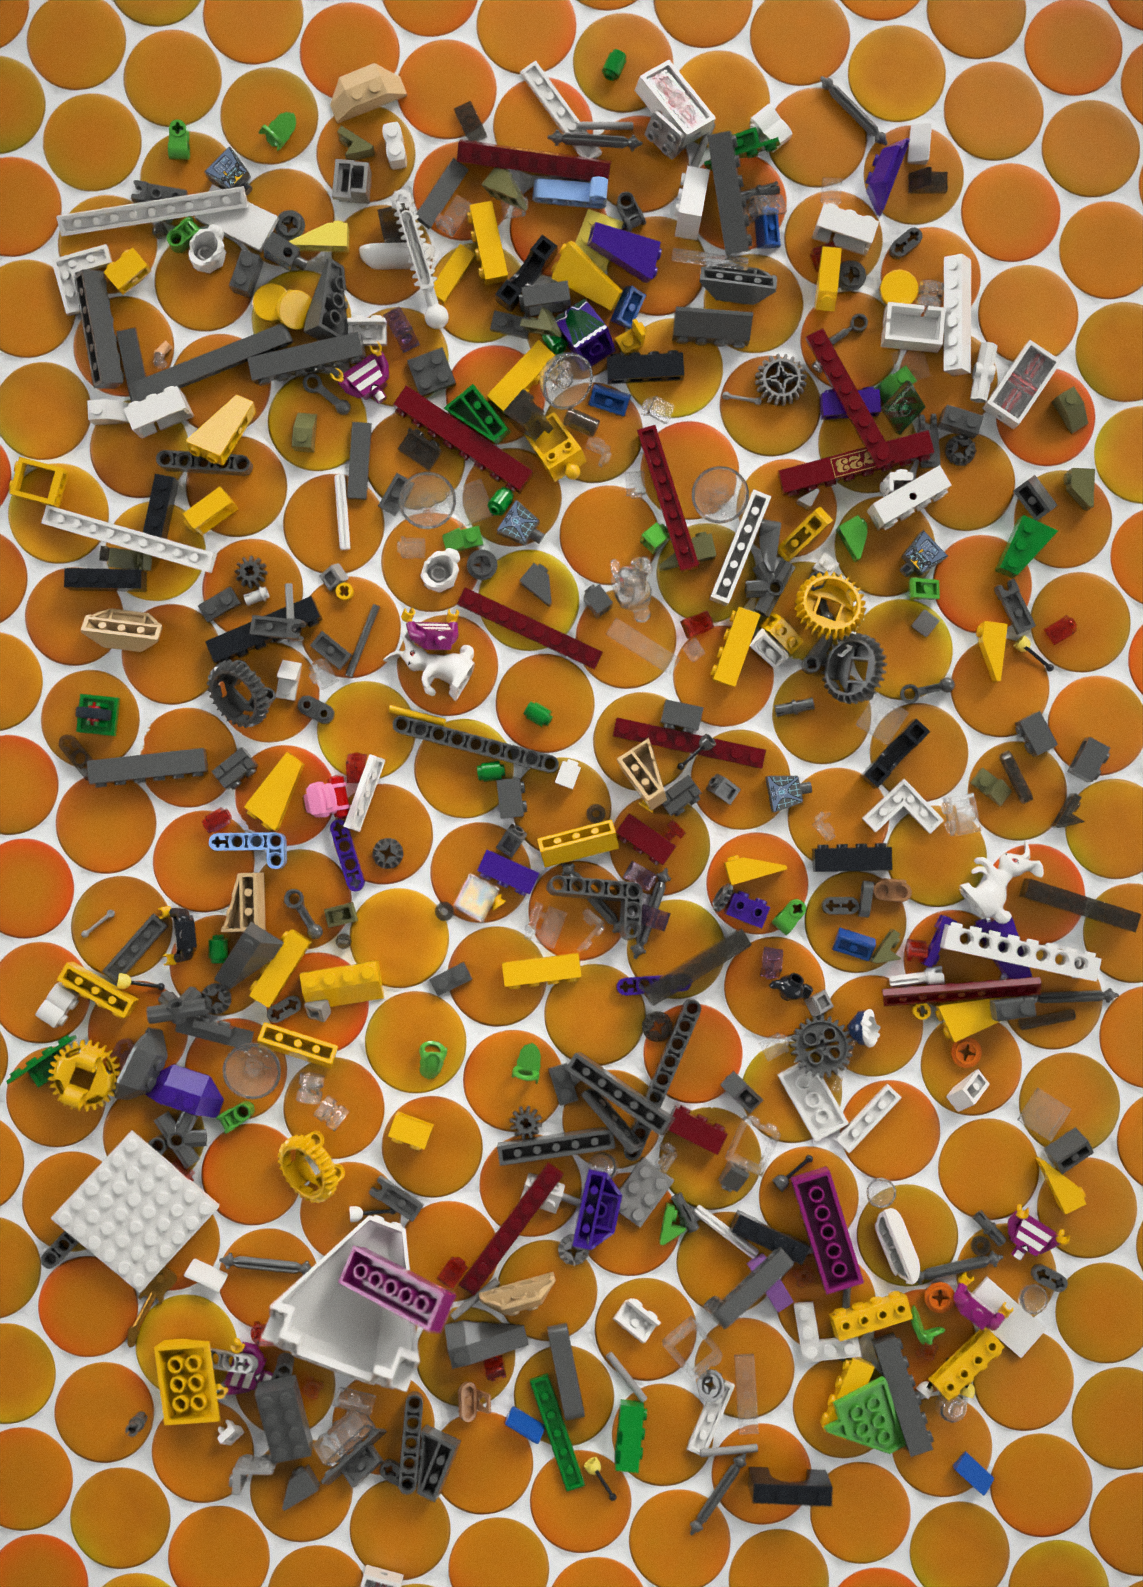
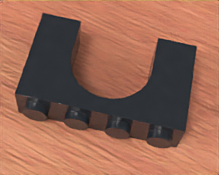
(767, 1490)

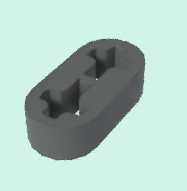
(903, 240)
(865, 899)
(840, 910)
(281, 1005)
(1050, 1274)
(391, 1476)

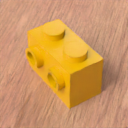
(127, 270)
(410, 1130)

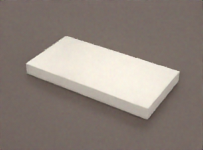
(248, 224)
(813, 1101)
(1020, 1328)

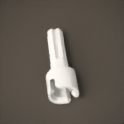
(929, 976)

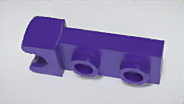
(934, 946)

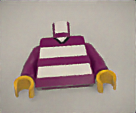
(366, 377)
(432, 634)
(1032, 1234)
(976, 1309)
(241, 1383)

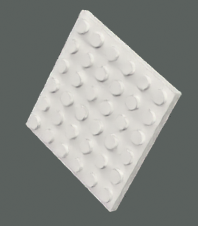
(135, 1211)

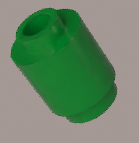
(614, 65)
(555, 344)
(500, 501)
(538, 714)
(490, 771)
(218, 949)

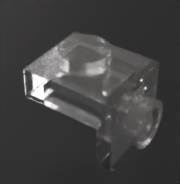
(831, 191)
(597, 445)

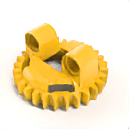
(834, 590)
(89, 1059)
(299, 1171)

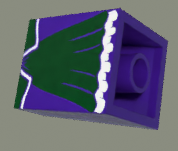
(585, 332)

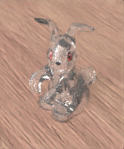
(632, 586)

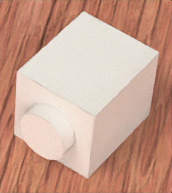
(568, 774)

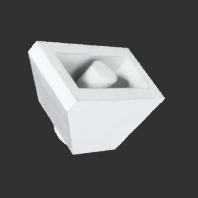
(107, 412)
(968, 1091)

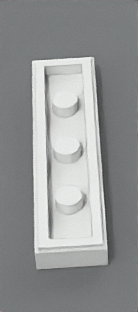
(364, 793)
(867, 1118)
(709, 1420)

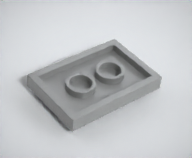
(643, 1191)

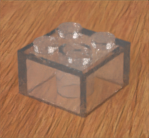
(961, 814)

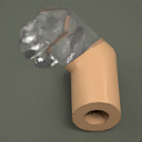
(159, 355)

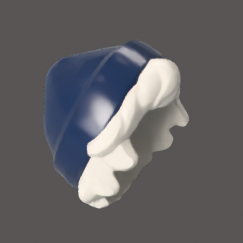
(864, 1028)

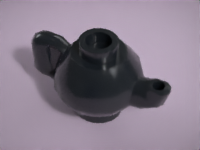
(792, 987)

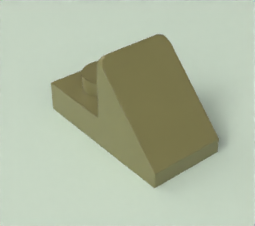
(357, 146)
(543, 325)
(990, 786)
(340, 914)
(883, 952)

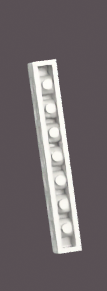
(1089, 963)

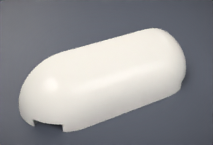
(389, 255)
(897, 1245)

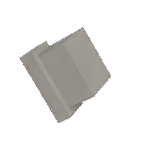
(352, 181)

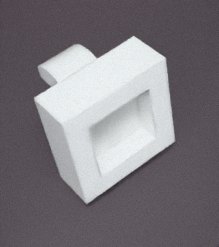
(825, 564)
(231, 1434)

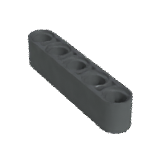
(195, 464)
(566, 1371)
(407, 1451)

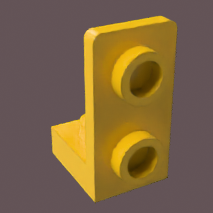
(631, 339)
(782, 632)

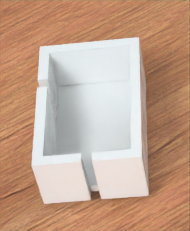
(851, 230)
(909, 331)
(165, 408)

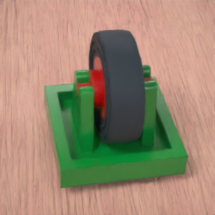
(97, 714)

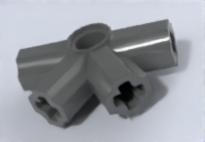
(761, 587)
(178, 1009)
(183, 1128)

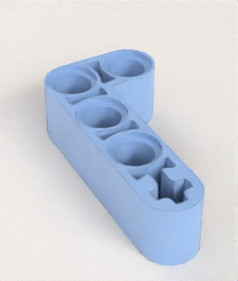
(571, 192)
(247, 844)

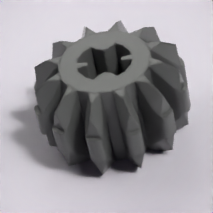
(253, 565)
(520, 1125)

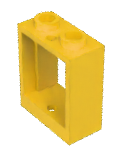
(57, 486)
(209, 511)

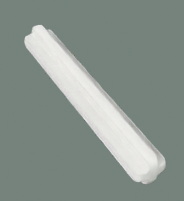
(342, 512)
(725, 1231)

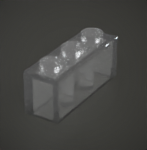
(343, 1437)

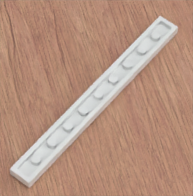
(152, 211)
(129, 538)

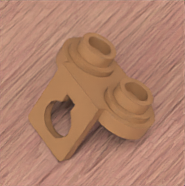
(892, 890)
(469, 1401)

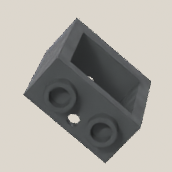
(552, 296)

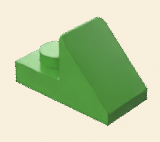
(894, 382)
(463, 539)
(923, 589)
(670, 1230)

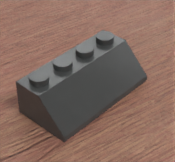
(712, 326)

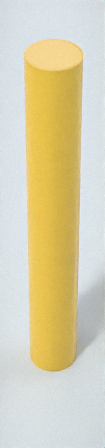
(417, 715)

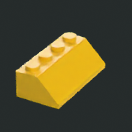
(343, 984)

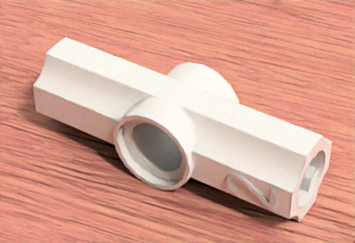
(983, 372)

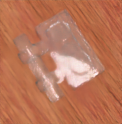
(550, 928)

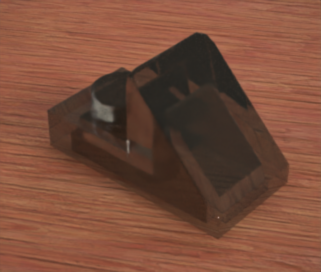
(927, 181)
(1065, 816)

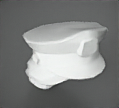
(207, 249)
(441, 570)

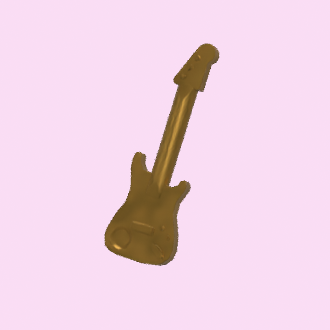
(155, 1289)

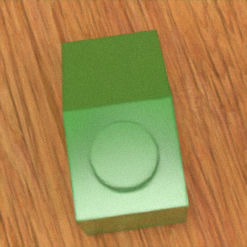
(853, 535)
(655, 537)

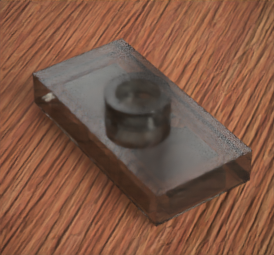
(470, 122)

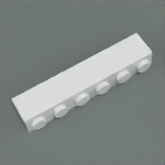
(957, 314)
(740, 548)

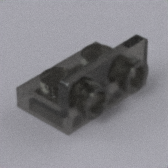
(420, 449)

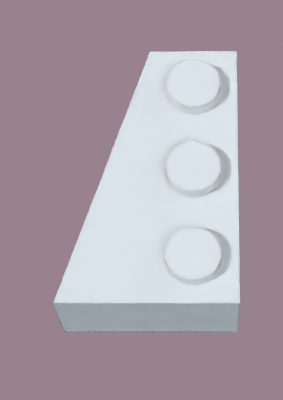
(692, 202)

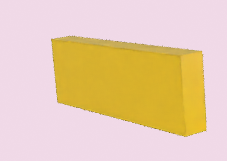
(453, 272)

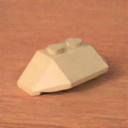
(365, 91)
(122, 629)
(519, 1295)

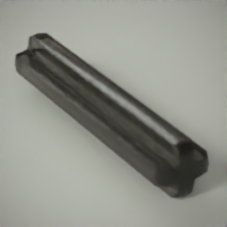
(1047, 1019)

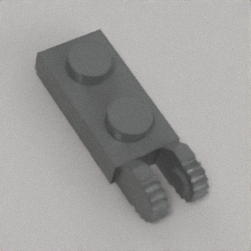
(935, 458)

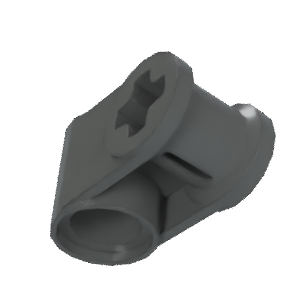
(632, 214)

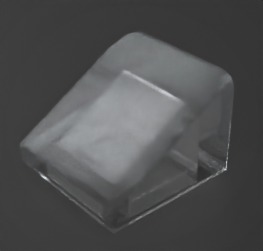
(693, 650)

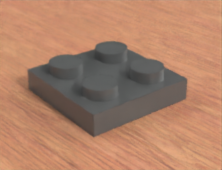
(431, 372)

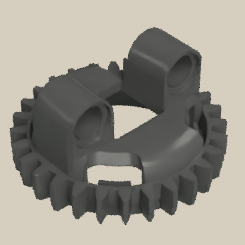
(839, 668)
(234, 703)

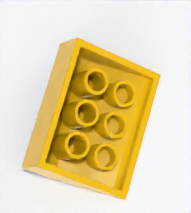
(186, 1382)

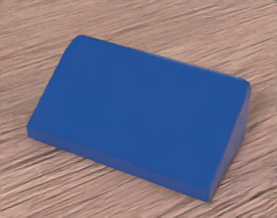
(767, 232)
(628, 307)
(609, 399)
(854, 944)
(524, 1424)
(973, 1473)

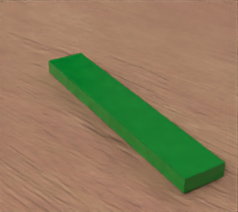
(557, 1432)

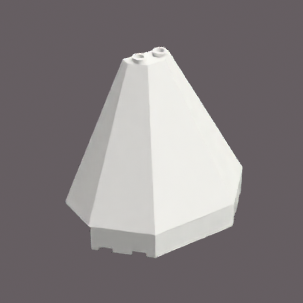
(342, 1328)

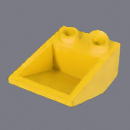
(558, 451)

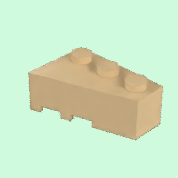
(643, 773)
(246, 903)

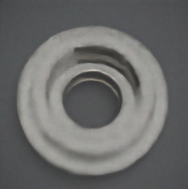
(595, 819)
(439, 915)
(986, 1245)

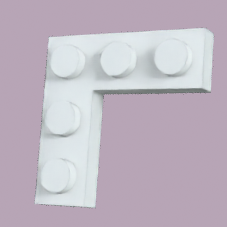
(69, 265)
(903, 796)
(818, 1349)

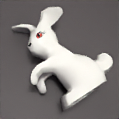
(451, 668)
(991, 893)

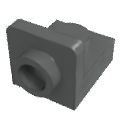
(723, 788)
(511, 840)

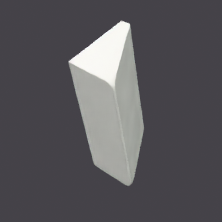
(919, 143)
(769, 649)
(206, 1275)

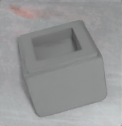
(808, 499)
(334, 576)
(925, 623)
(819, 1003)
(318, 1010)

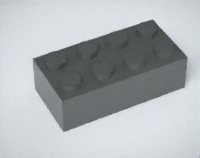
(284, 1419)

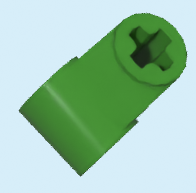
(178, 143)
(183, 232)
(786, 919)
(233, 1117)

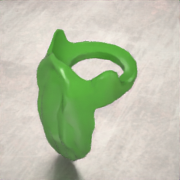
(279, 129)
(431, 1062)
(528, 1064)
(923, 1335)

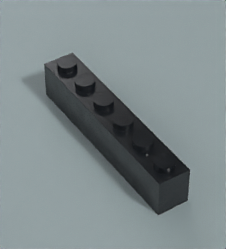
(240, 641)

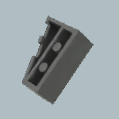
(436, 1460)

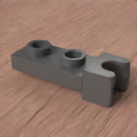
(154, 192)
(1015, 607)
(276, 627)
(396, 1198)

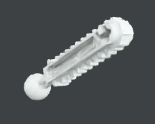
(435, 315)

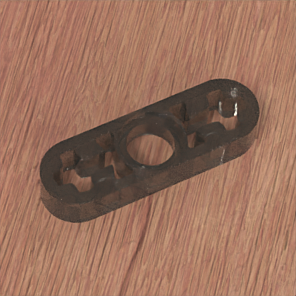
(75, 743)
(1015, 777)

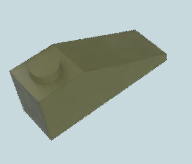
(503, 188)
(703, 548)

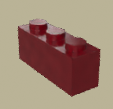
(645, 840)
(698, 1130)

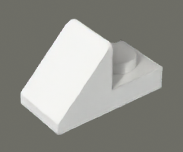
(288, 680)

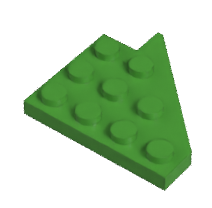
(868, 1418)

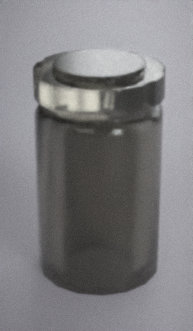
(581, 422)

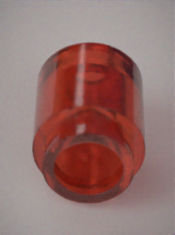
(217, 820)

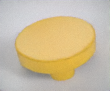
(898, 287)
(266, 300)
(293, 308)

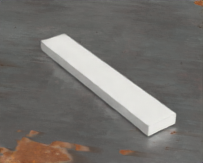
(556, 106)

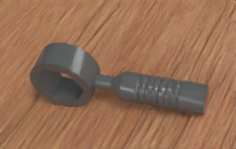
(843, 333)

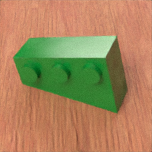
(479, 414)
(1023, 545)
(629, 1436)

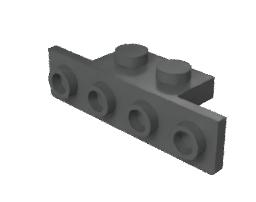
(218, 1032)
(359, 1462)

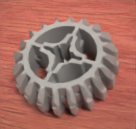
(780, 363)

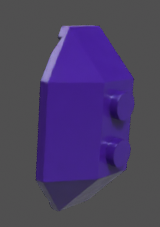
(885, 173)
(187, 1091)
(597, 1210)

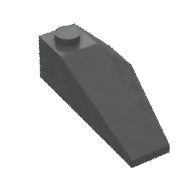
(328, 307)
(249, 954)
(479, 1341)

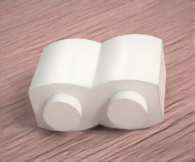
(770, 125)
(394, 145)
(57, 1005)

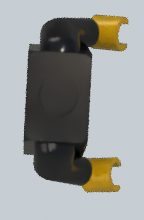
(184, 934)

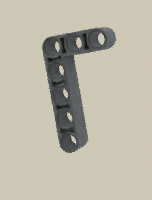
(604, 894)
(749, 1290)

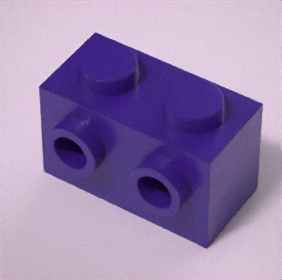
(747, 910)

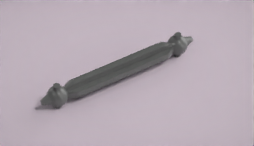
(855, 112)
(594, 140)
(654, 902)
(599, 905)
(1075, 996)
(265, 1264)
(959, 1266)
(718, 1493)

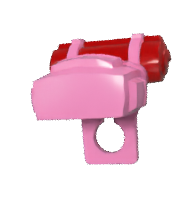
(328, 798)

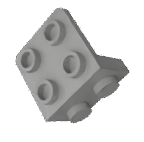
(664, 135)
(249, 1465)

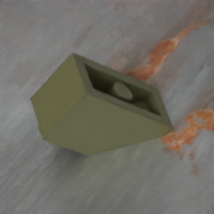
(1071, 409)
(304, 432)
(1080, 486)

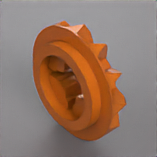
(970, 1060)
(945, 1303)

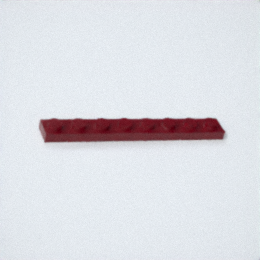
(850, 399)
(668, 498)
(529, 628)
(688, 743)
(962, 991)
(511, 1228)

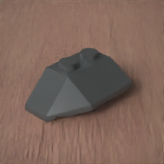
(738, 285)
(142, 1065)

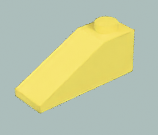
(326, 238)

